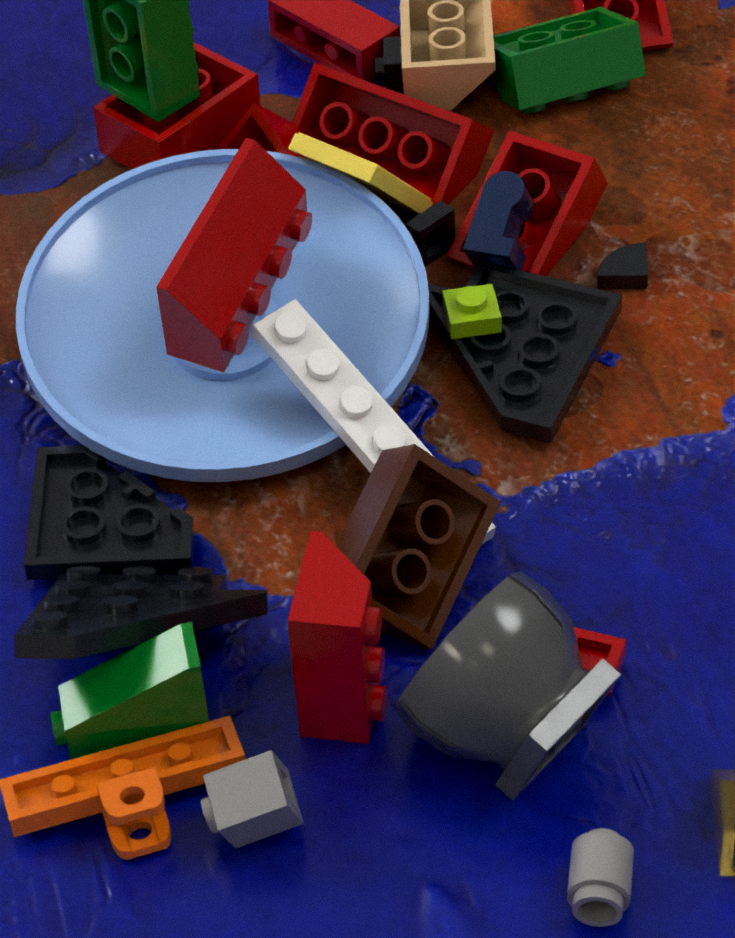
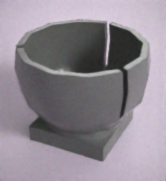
(507, 684)

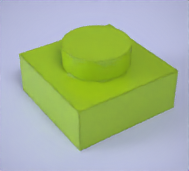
(472, 311)

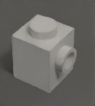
(251, 800)

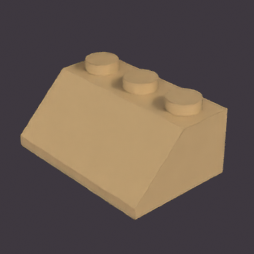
(445, 49)

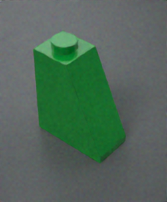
(133, 695)

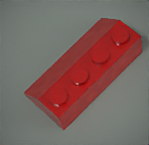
(405, 136)
(232, 259)

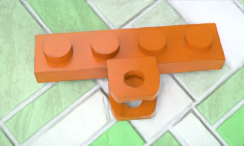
(123, 785)

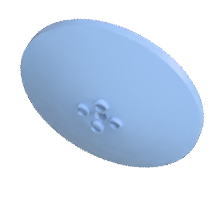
(98, 341)

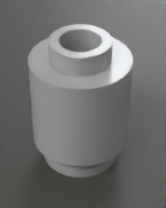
(600, 877)

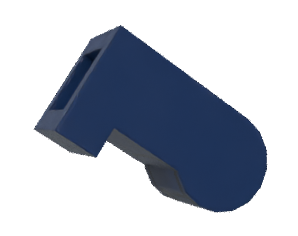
(498, 221)

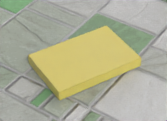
(365, 172)

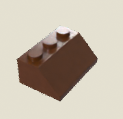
(416, 540)

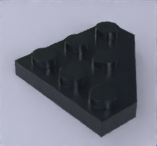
(99, 518)

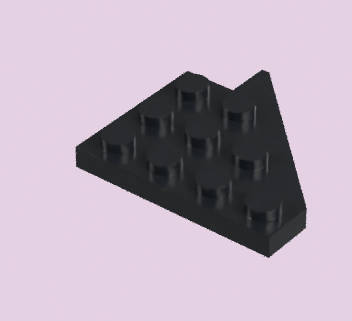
(544, 347)
(107, 612)

